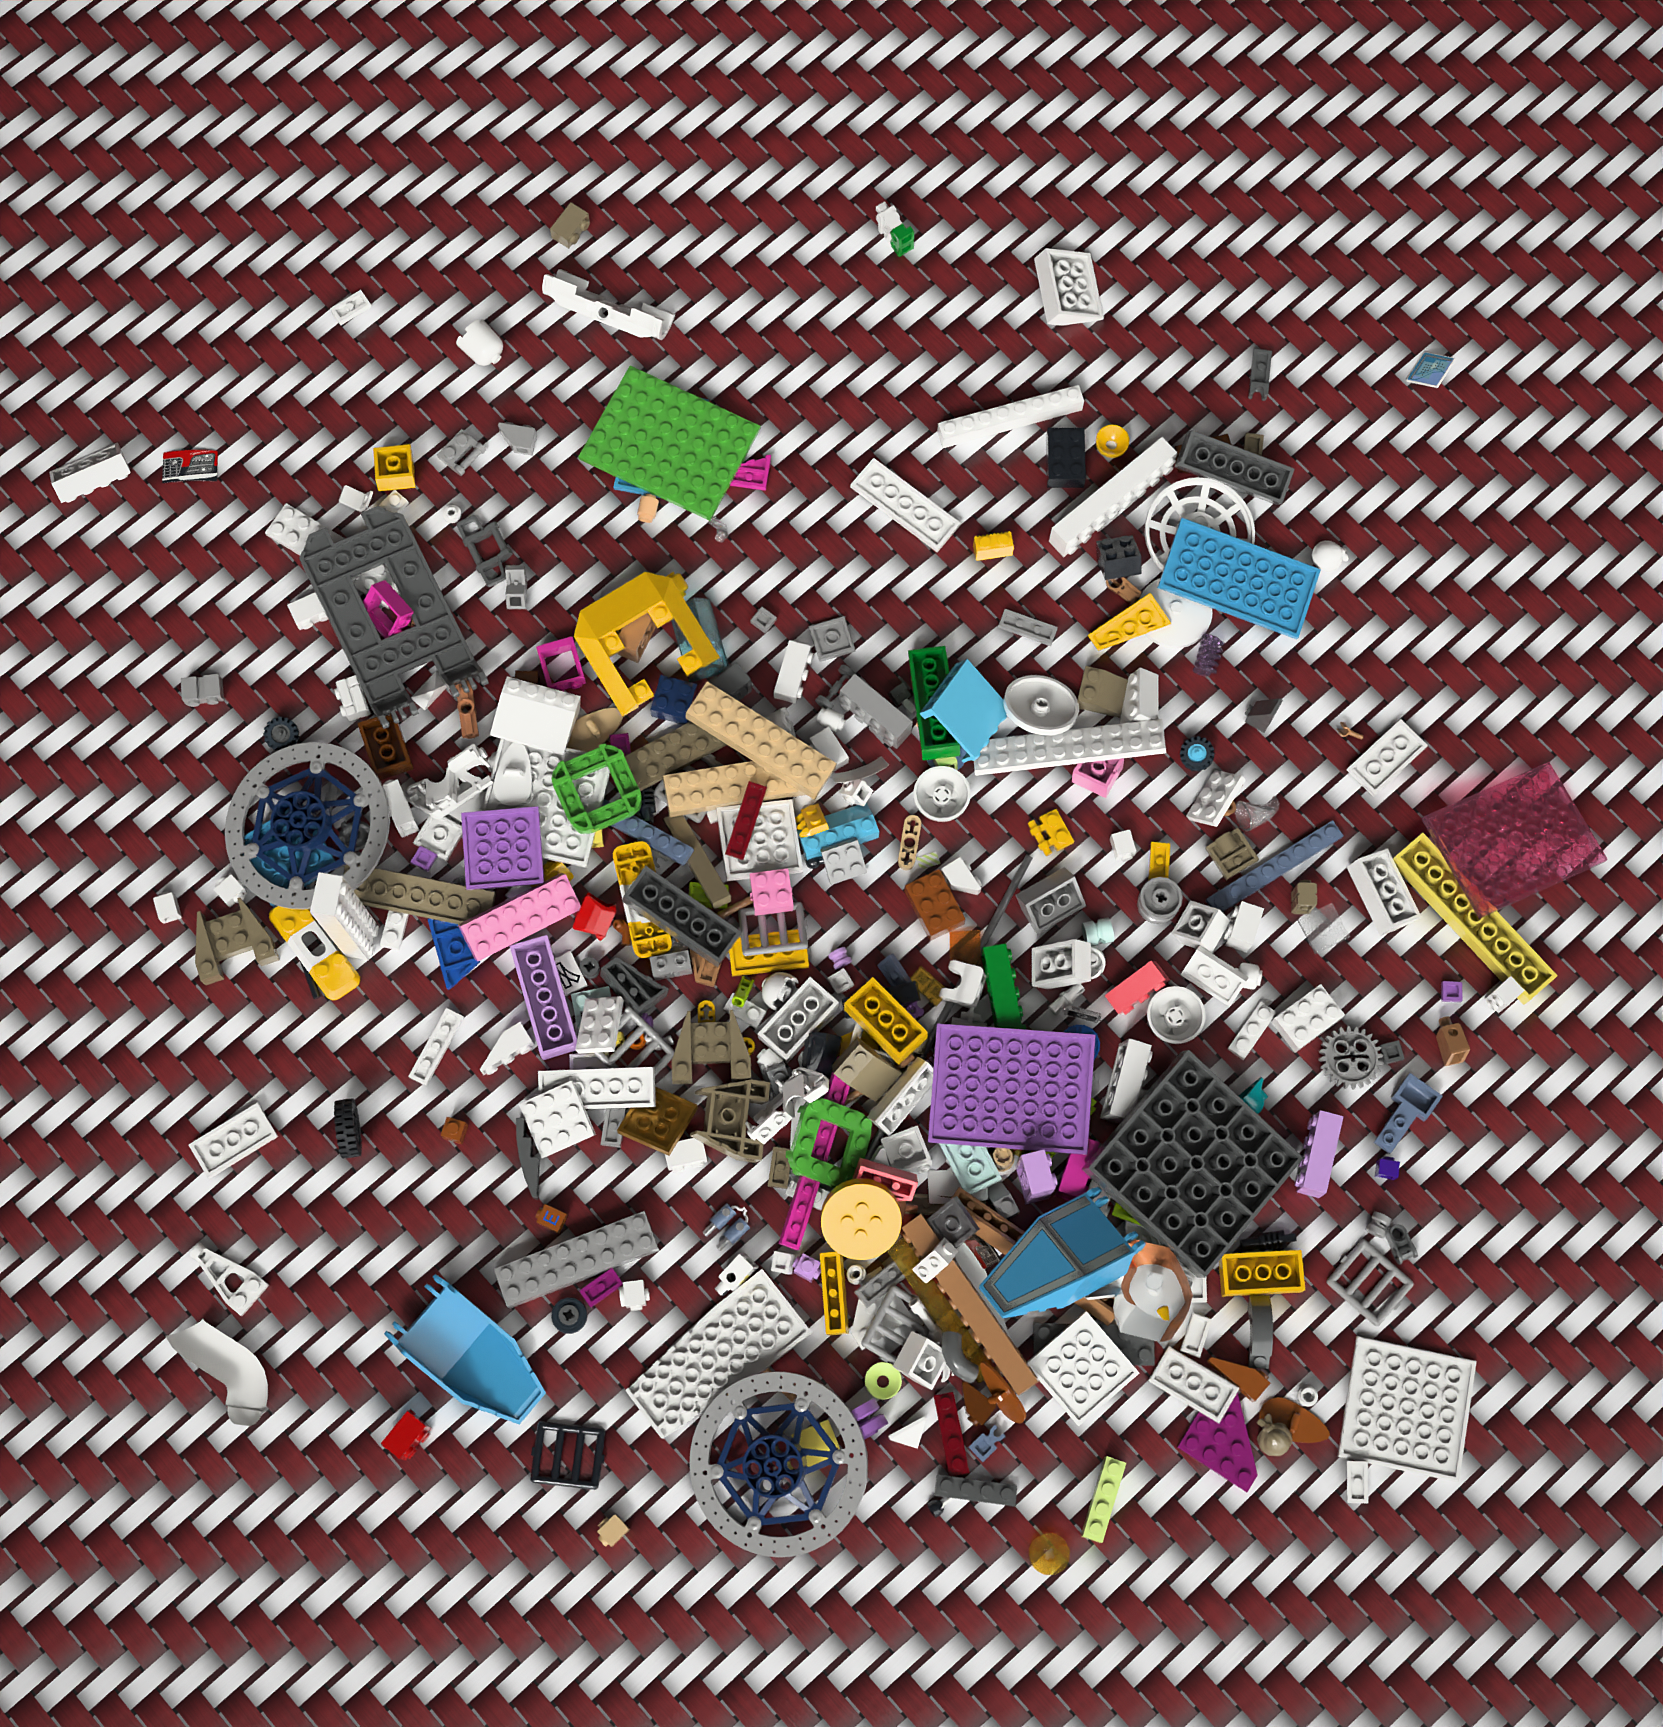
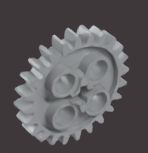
(1348, 1040)

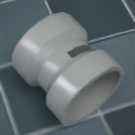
(1378, 1224)

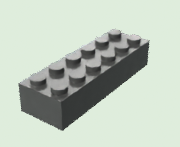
(1234, 467)
(681, 916)

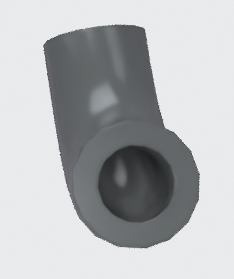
(956, 1359)

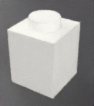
(1123, 845)
(167, 907)

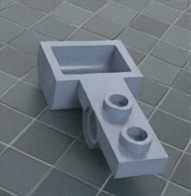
(1414, 1101)

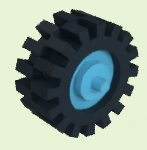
(1197, 753)

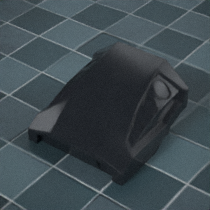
(821, 1052)

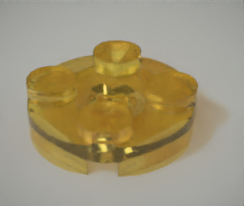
(1037, 1554)

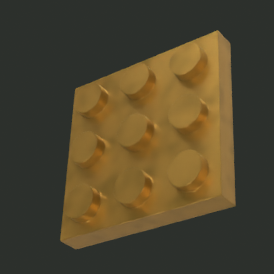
(659, 1125)

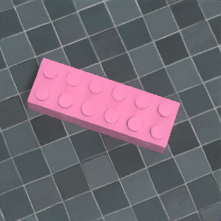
(519, 916)

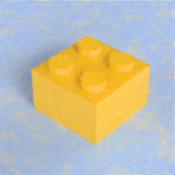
(394, 467)

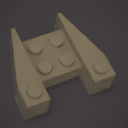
(230, 937)
(710, 1045)
(727, 1115)

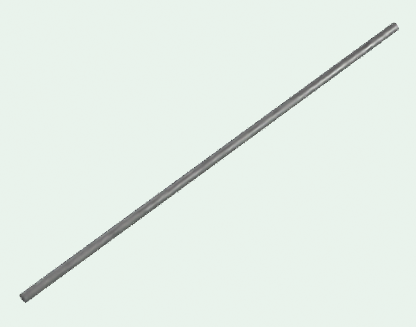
(949, 1005)

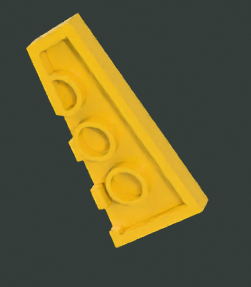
(1133, 622)

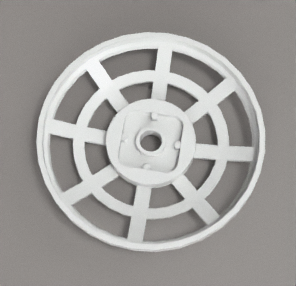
(1198, 517)

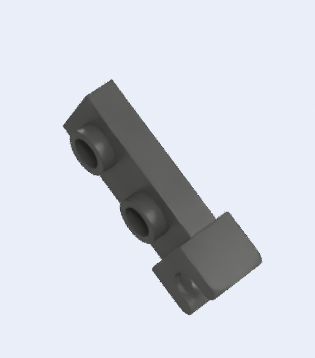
(1260, 373)

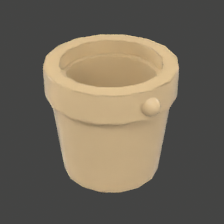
(1002, 1158)

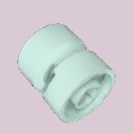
(1098, 932)

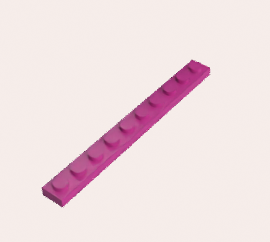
(807, 1188)

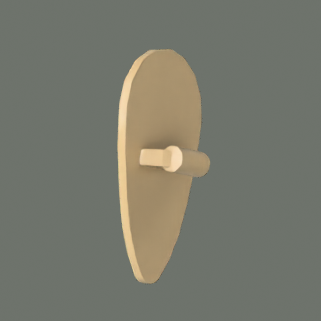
(594, 729)

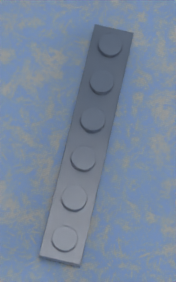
(654, 838)

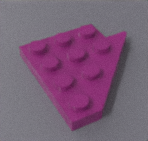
(1222, 1446)

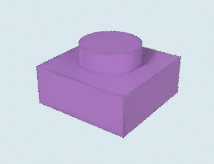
(424, 859)
(1451, 991)

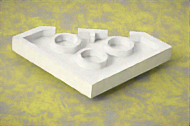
(865, 1315)

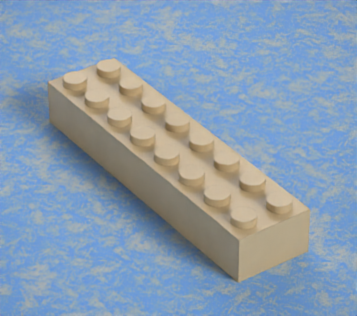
(760, 740)
(720, 787)

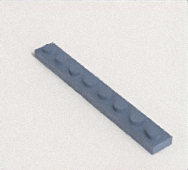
(1275, 867)

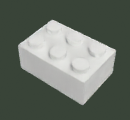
(1061, 964)
(1307, 1018)

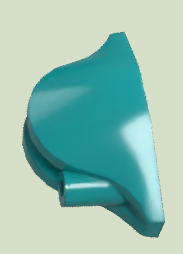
(1254, 1096)

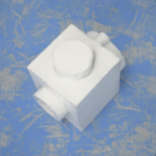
(230, 889)
(634, 1295)

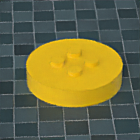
(861, 1219)

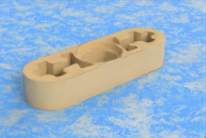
(912, 857)

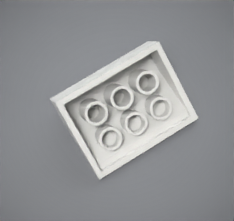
(1068, 287)
(535, 715)

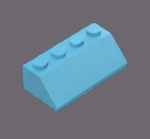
(842, 825)

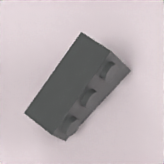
(635, 988)

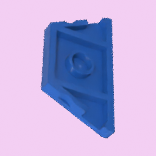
(452, 951)

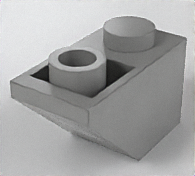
(519, 438)

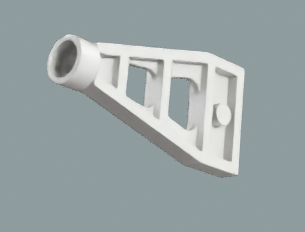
(246, 1293)

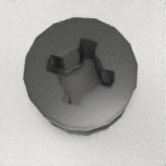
(592, 970)

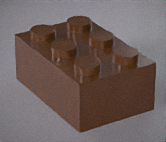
(385, 747)

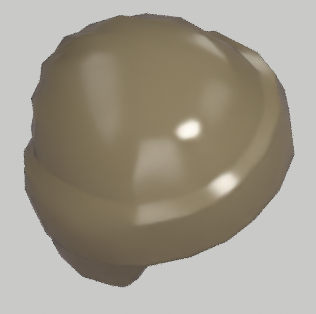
(1274, 1437)

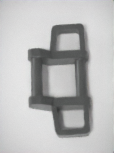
(485, 533)

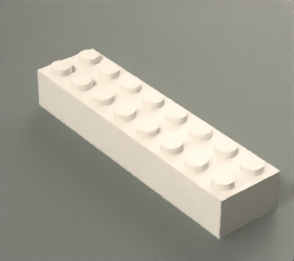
(1113, 497)

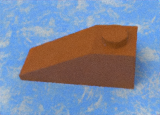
(1249, 1380)

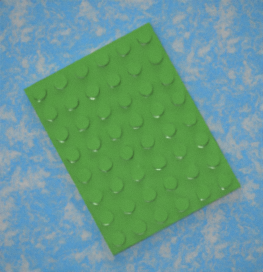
(669, 443)

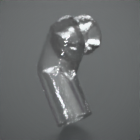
(722, 530)

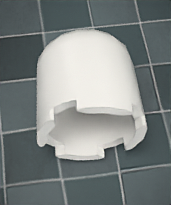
(481, 343)

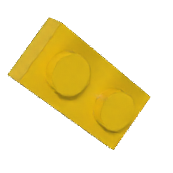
(1159, 860)

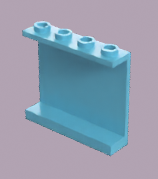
(967, 708)

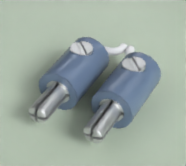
(721, 1218)

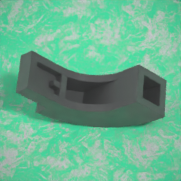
(1260, 1331)

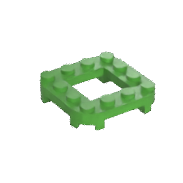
(587, 763)
(800, 1153)

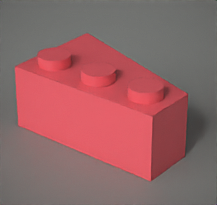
(1137, 987)
(898, 1181)

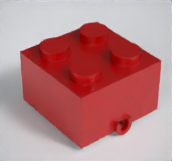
(406, 1436)

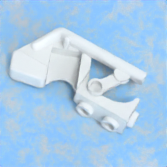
(442, 797)
(802, 1083)

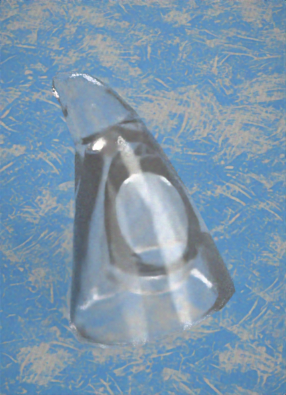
(1253, 814)

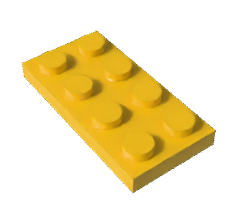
(769, 962)

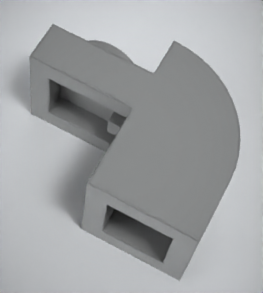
(516, 587)

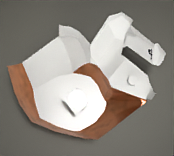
(1150, 1283)

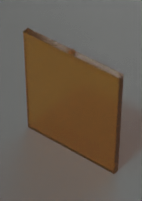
(965, 947)

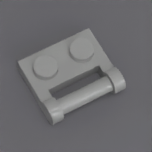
(457, 449)

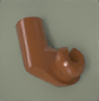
(623, 928)

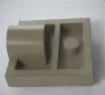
(1232, 853)

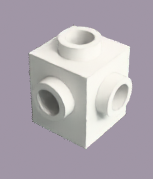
(855, 792)

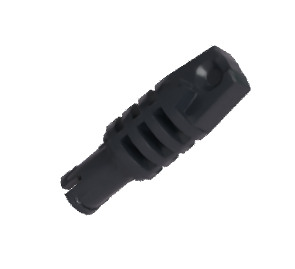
(648, 805)
(1268, 1241)

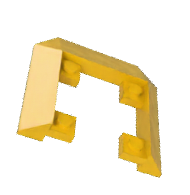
(641, 595)

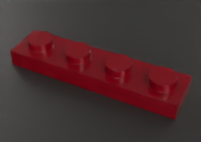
(745, 820)
(951, 1434)

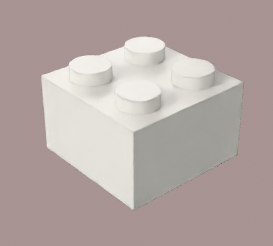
(1200, 926)
(1244, 926)
(920, 1360)

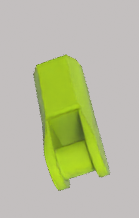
(742, 992)

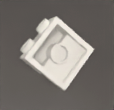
(907, 1151)

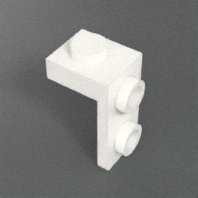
(936, 1260)

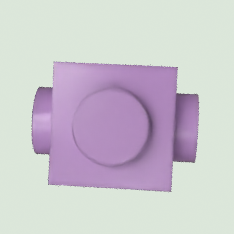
(807, 1267)

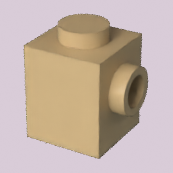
(612, 1530)

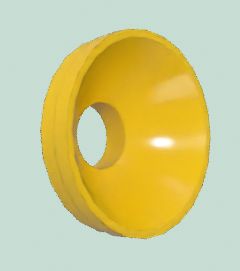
(1112, 433)

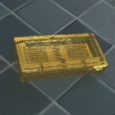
(928, 985)

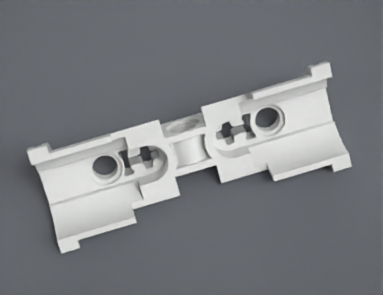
(571, 293)

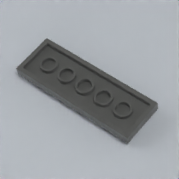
(1136, 1349)

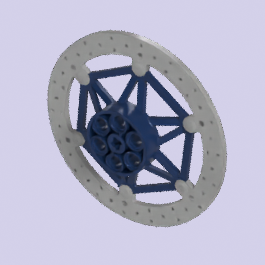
(266, 769)
(783, 1462)

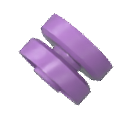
(868, 1425)

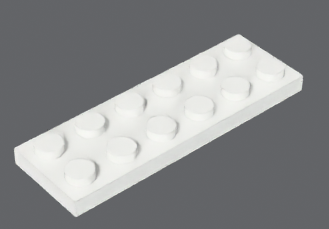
(905, 505)
(606, 1086)

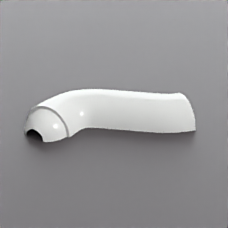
(229, 1364)

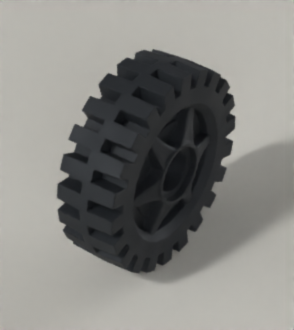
(347, 1128)

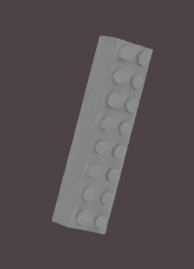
(576, 1260)

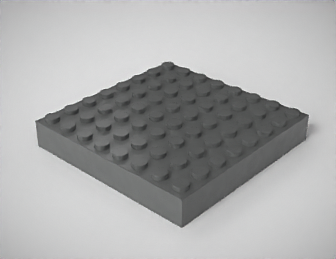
(1192, 1163)

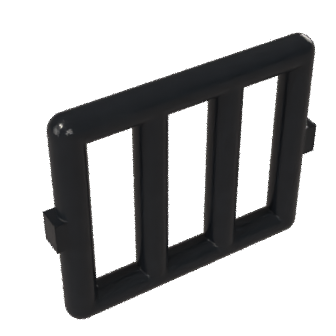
(574, 1481)

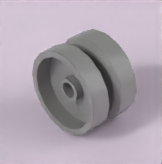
(1164, 890)

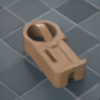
(1126, 590)

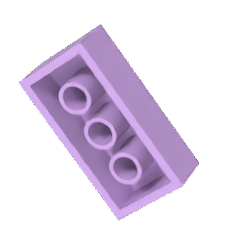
(1319, 1154)
(1035, 1176)

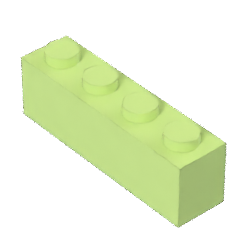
(1103, 1499)

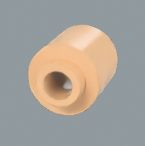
(647, 508)

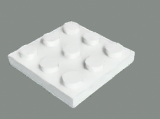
(557, 1119)

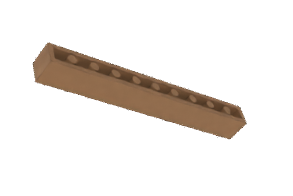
(1004, 1235)
(973, 1310)

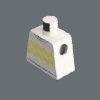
(742, 1267)

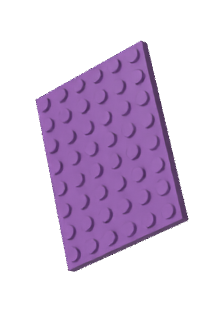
(1012, 1088)

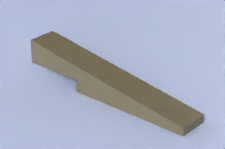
(699, 862)

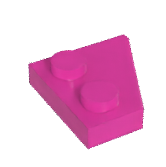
(753, 474)

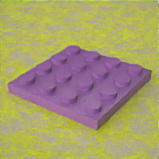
(502, 848)

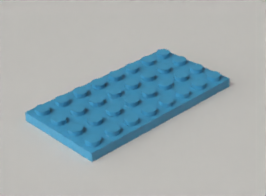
(1239, 578)

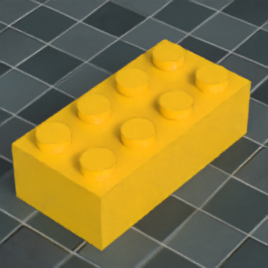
(885, 1021)
(1261, 1273)

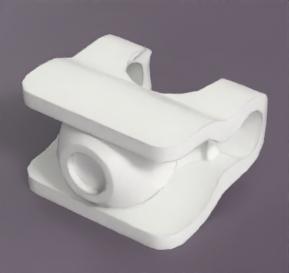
(970, 988)

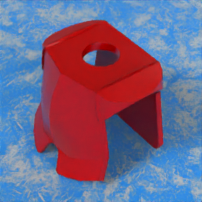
(594, 916)

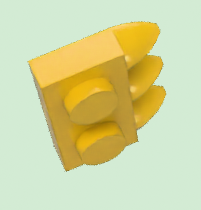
(811, 821)

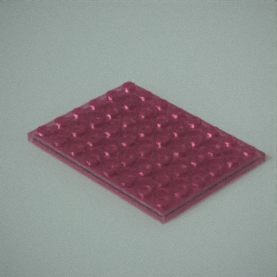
(1514, 840)

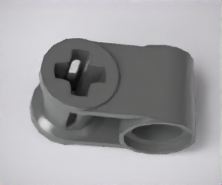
(1400, 1245)

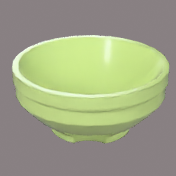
(891, 1373)

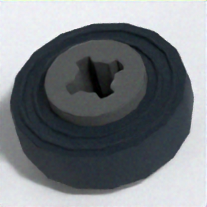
(573, 1320)

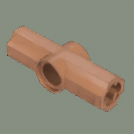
(467, 719)

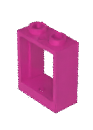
(383, 591)
(555, 648)

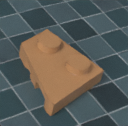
(704, 971)

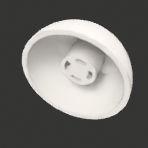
(944, 784)
(1180, 1005)

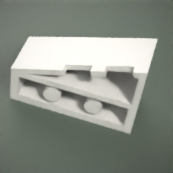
(1140, 697)

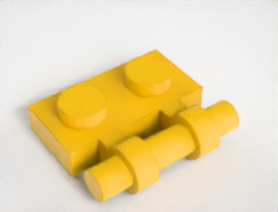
(1055, 829)

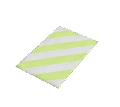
(928, 860)

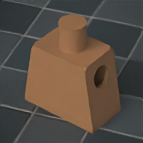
(1452, 1042)

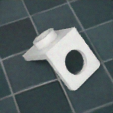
(355, 498)

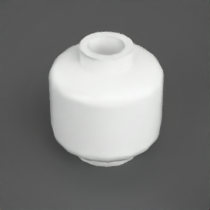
(1253, 972)

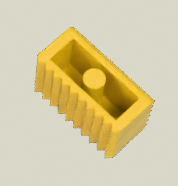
(993, 546)

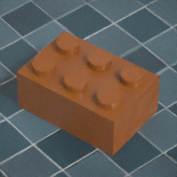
(934, 905)

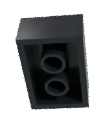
(1065, 457)

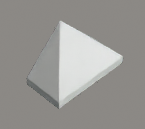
(429, 691)
(910, 1434)

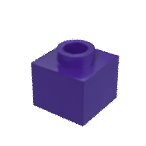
(1387, 1168)

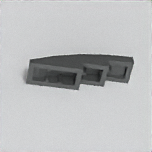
(529, 1164)

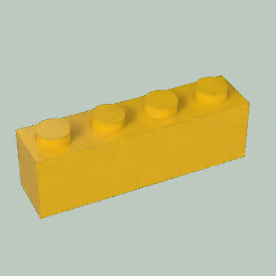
(834, 1293)

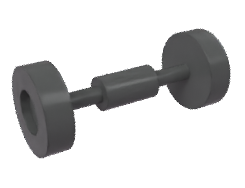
(824, 702)

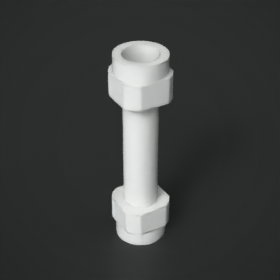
(918, 1308)

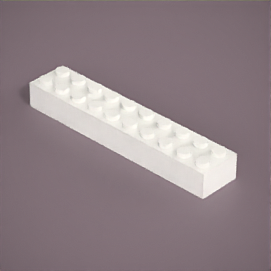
(343, 916)

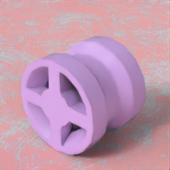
(840, 958)

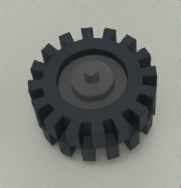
(281, 733)

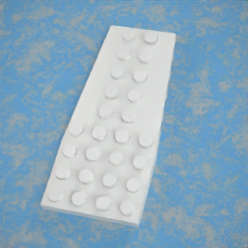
(727, 1345)

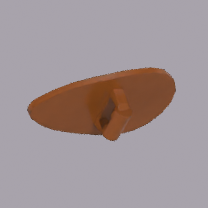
(1002, 1394)
(1301, 1423)

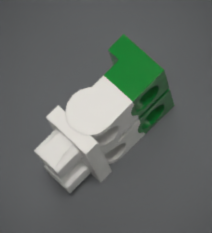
(896, 234)

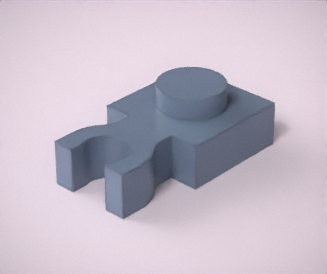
(984, 1445)

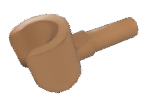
(1346, 731)

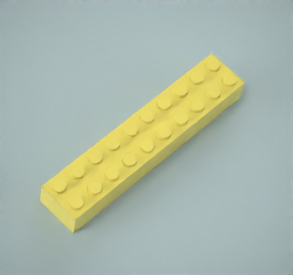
(1489, 936)

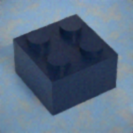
(673, 699)

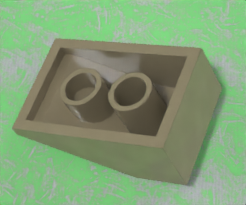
(1102, 692)
(865, 1070)

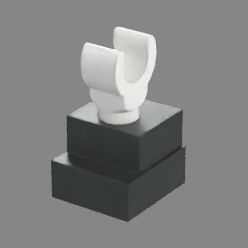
(900, 695)

